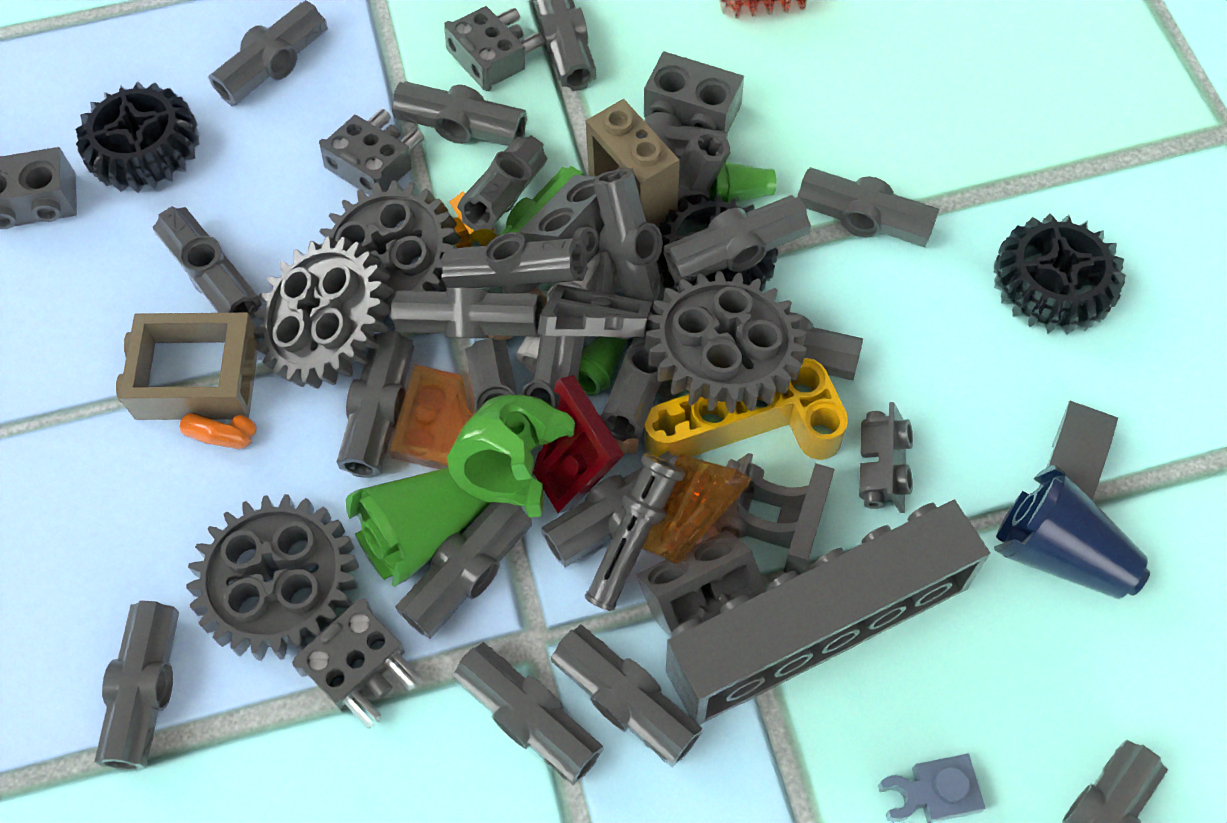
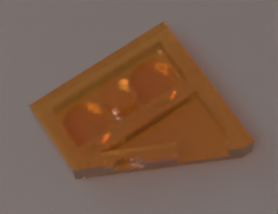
(694, 507)

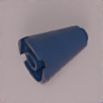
(1071, 538)

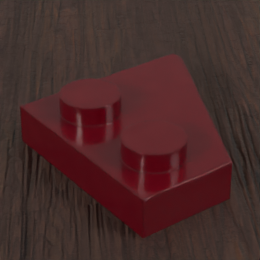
(576, 463)

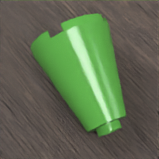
(409, 520)

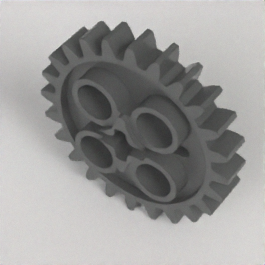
(374, 224)
(323, 312)
(727, 329)
(274, 618)

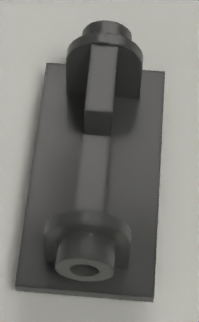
(890, 476)

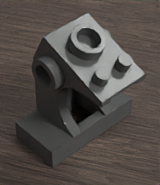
(798, 514)

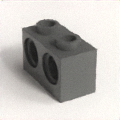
(694, 92)
(36, 188)
(568, 215)
(701, 581)

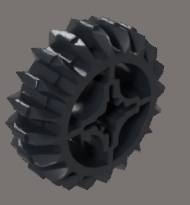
(137, 137)
(697, 218)
(1048, 284)

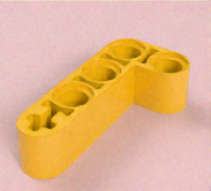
(794, 409)

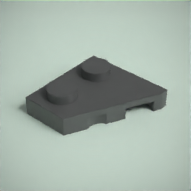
(593, 313)

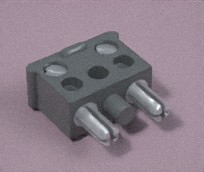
(488, 47)
(367, 154)
(343, 643)

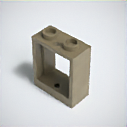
(615, 145)
(172, 403)

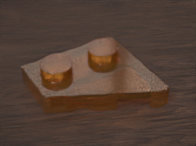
(430, 417)

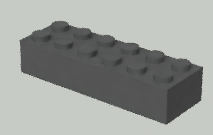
(823, 610)

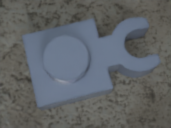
(943, 788)

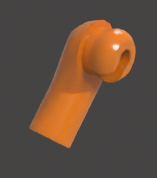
(213, 432)

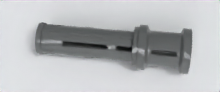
(642, 510)

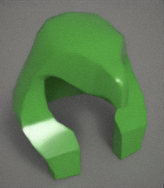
(495, 445)

